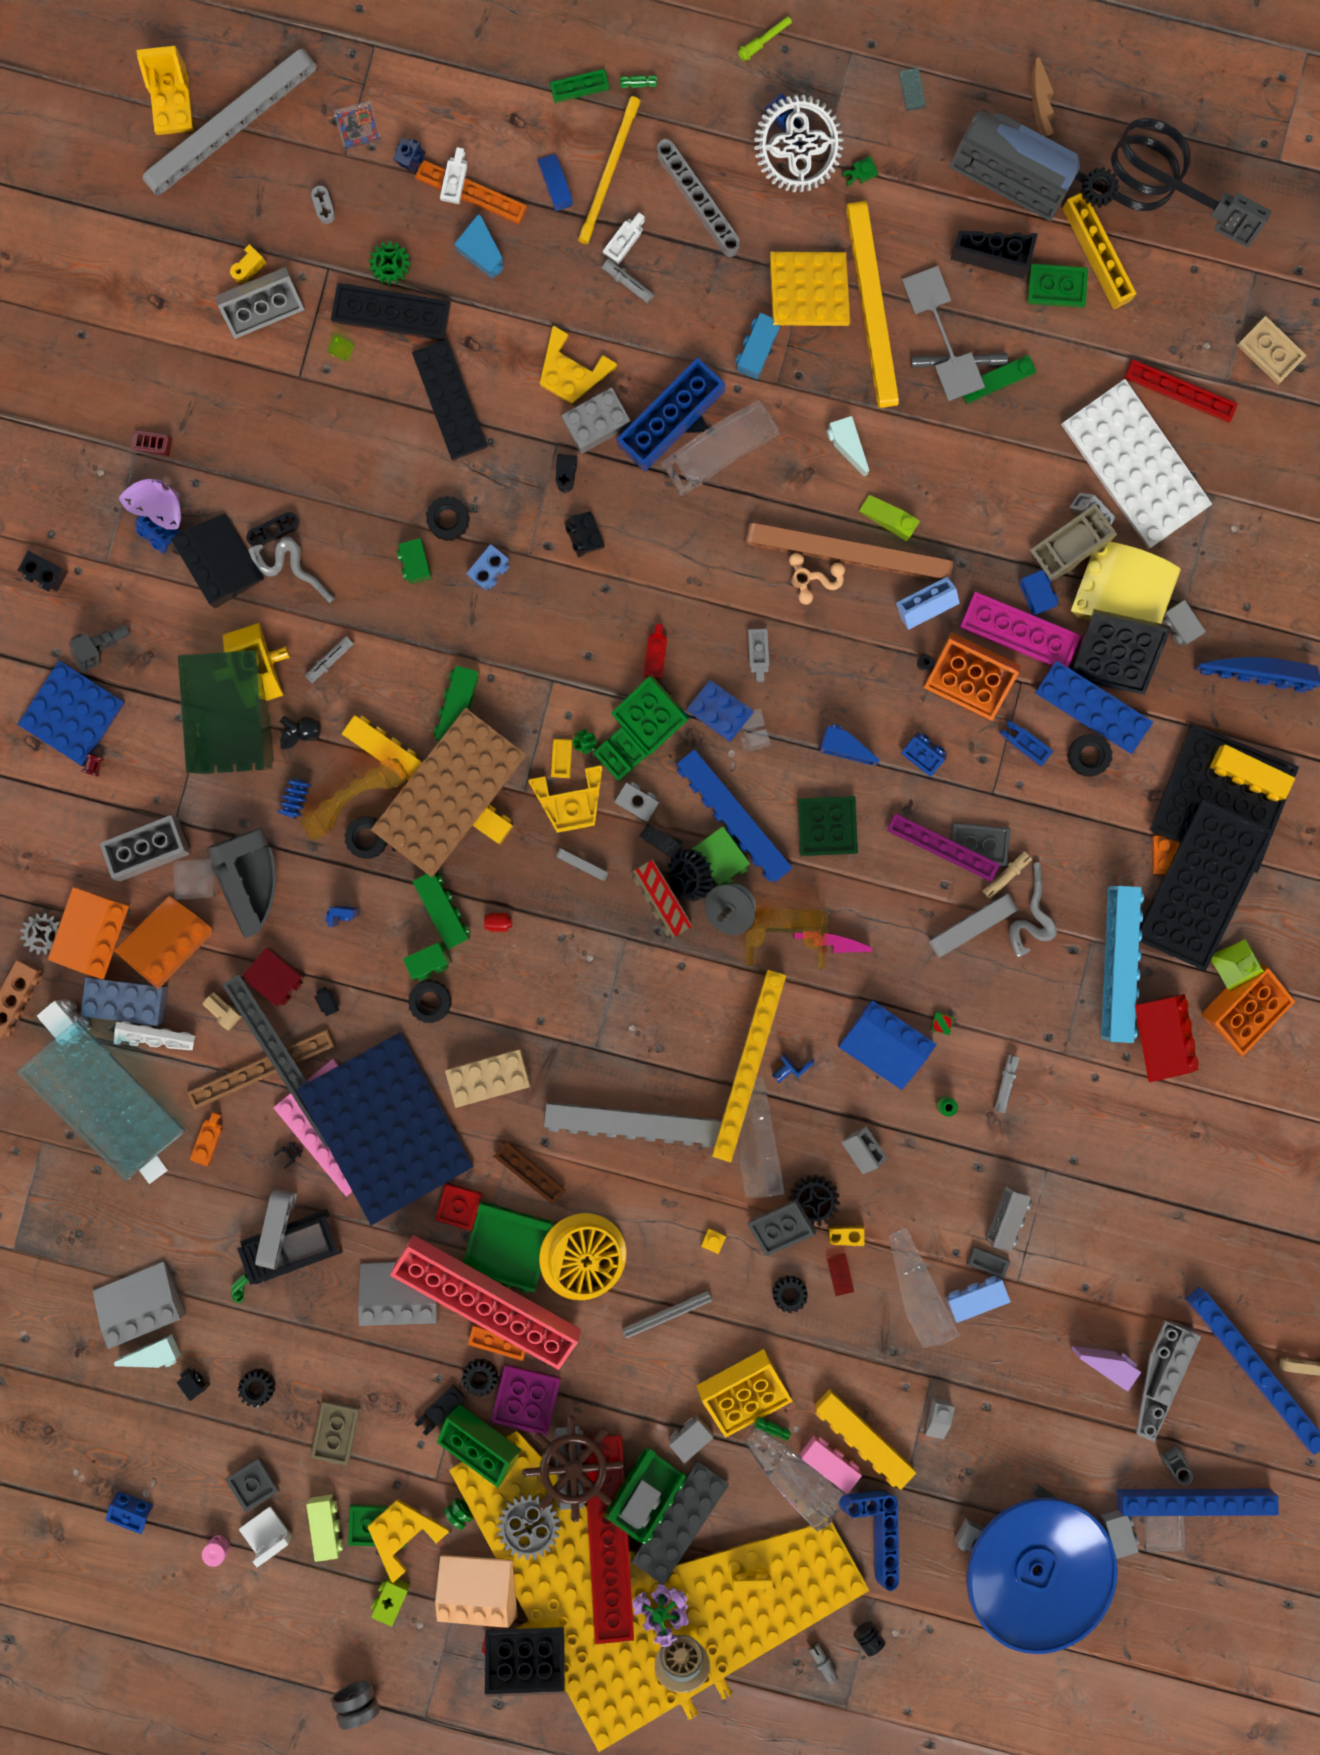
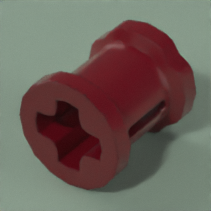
(92, 765)

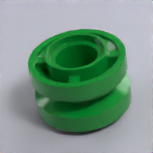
(458, 1513)

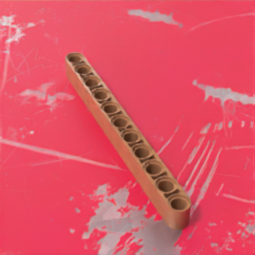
(848, 552)

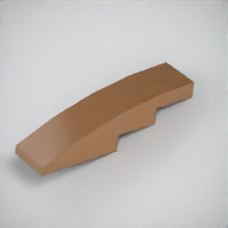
(1041, 95)

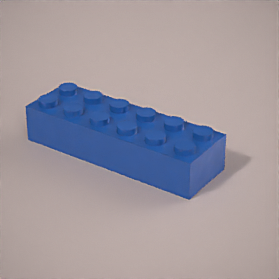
(671, 414)

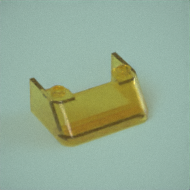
(809, 922)

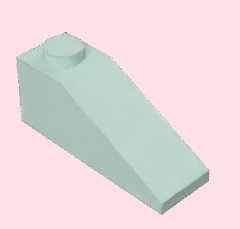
(847, 442)
(152, 1355)

